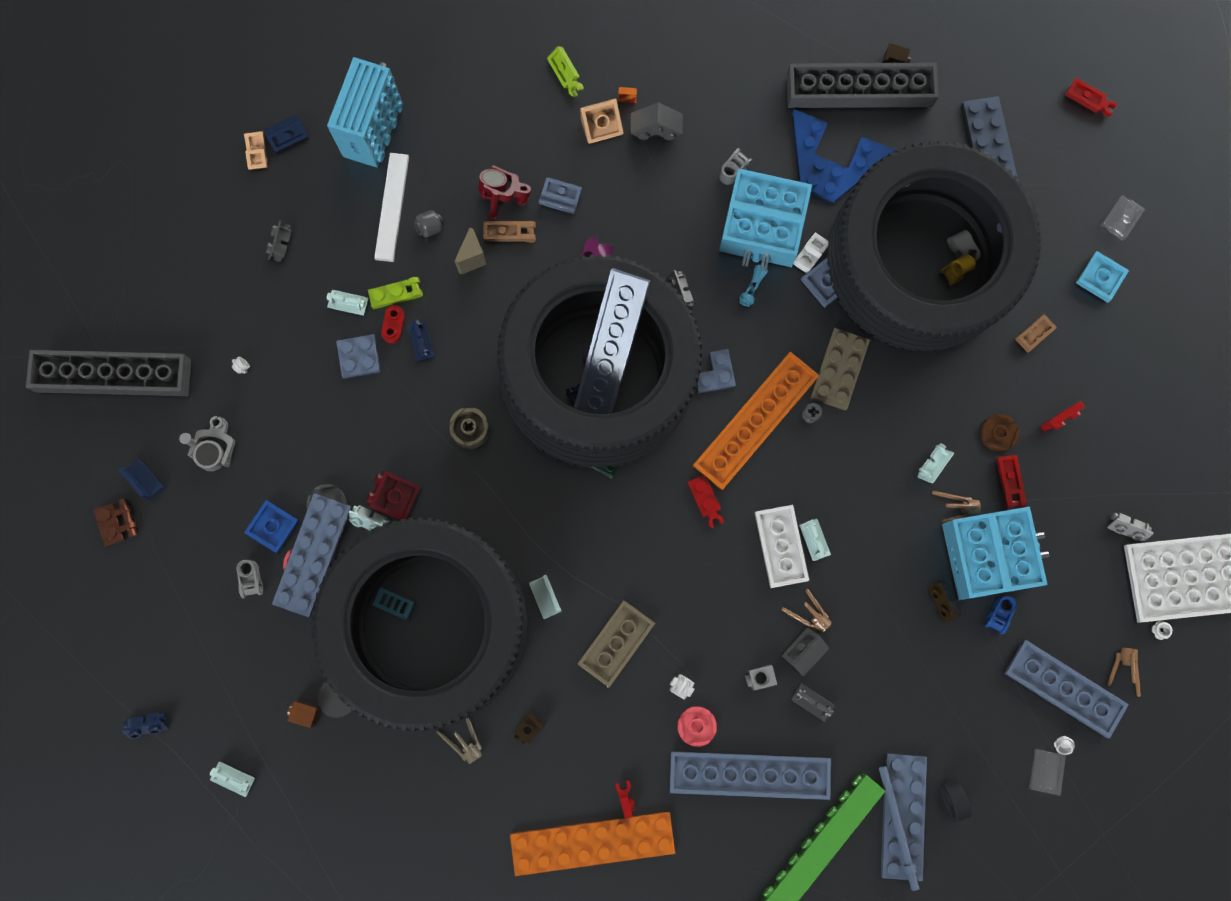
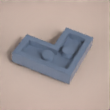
(721, 376)

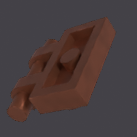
(110, 525)

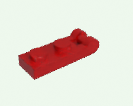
(1011, 482)

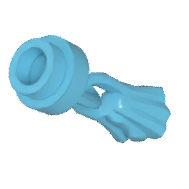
(747, 299)

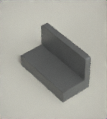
(805, 651)

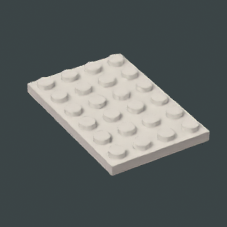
(1180, 577)

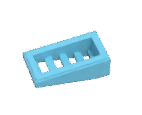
(408, 610)

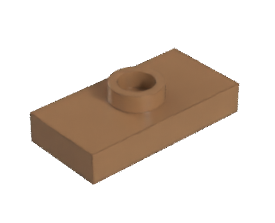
(1036, 333)

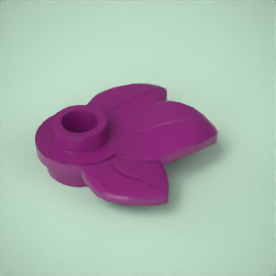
(593, 247)

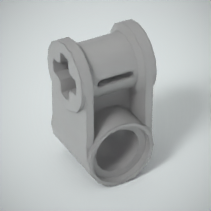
(736, 161)
(963, 244)
(249, 580)

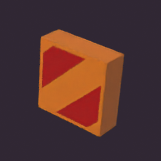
(627, 94)

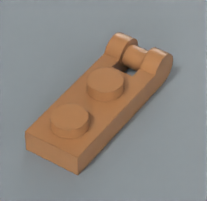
(509, 231)

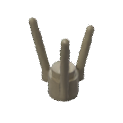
(469, 752)

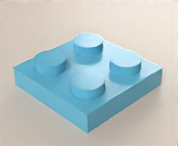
(1102, 276)

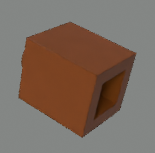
(303, 714)

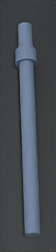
(909, 867)

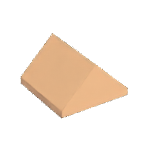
(601, 121)

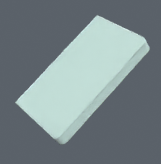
(545, 597)

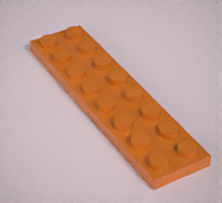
(756, 420)
(592, 843)

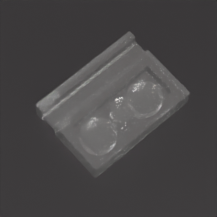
(1122, 217)
(1047, 772)

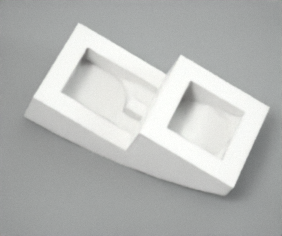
(811, 253)

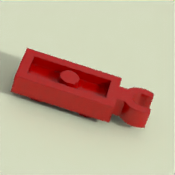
(1090, 97)
(705, 499)

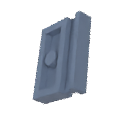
(560, 195)

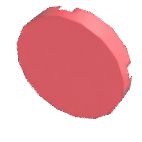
(697, 726)

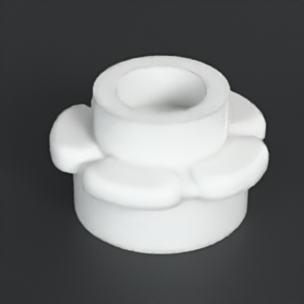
(240, 365)
(1167, 630)
(1064, 745)

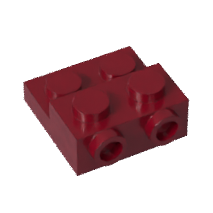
(392, 495)

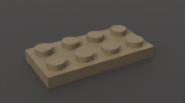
(840, 369)
(616, 643)

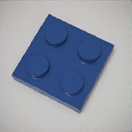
(271, 526)

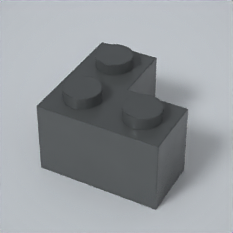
(656, 120)

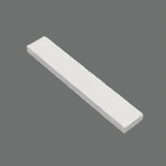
(391, 207)

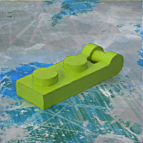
(395, 293)

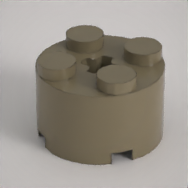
(473, 418)

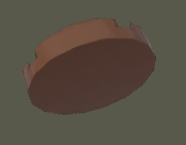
(999, 432)

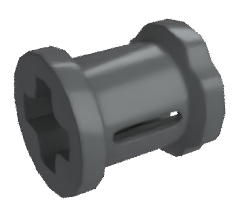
(816, 410)

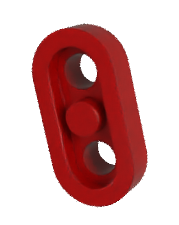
(393, 323)

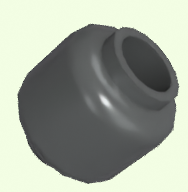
(428, 223)

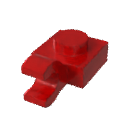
(627, 804)

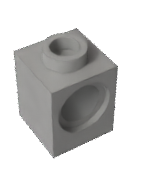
(770, 679)

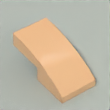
(256, 150)

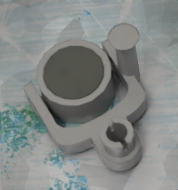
(208, 453)

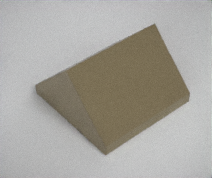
(470, 254)

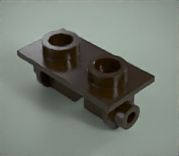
(947, 608)

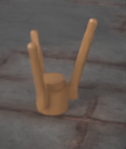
(969, 506)
(820, 619)
(1130, 658)

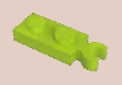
(565, 70)

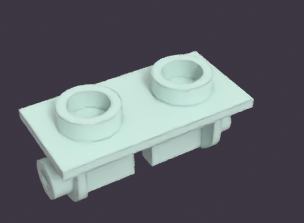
(347, 302)
(935, 465)
(360, 517)
(815, 540)
(231, 779)

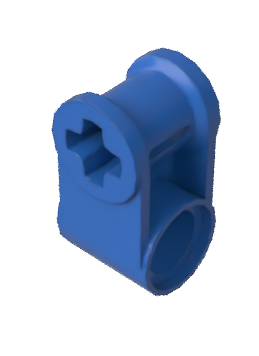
(999, 615)

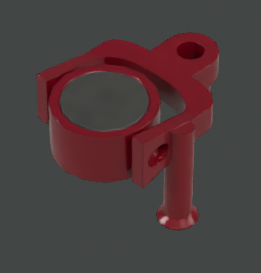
(493, 187)

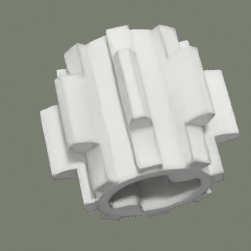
(682, 686)

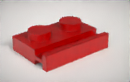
(1058, 421)

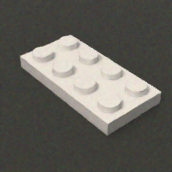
(781, 546)

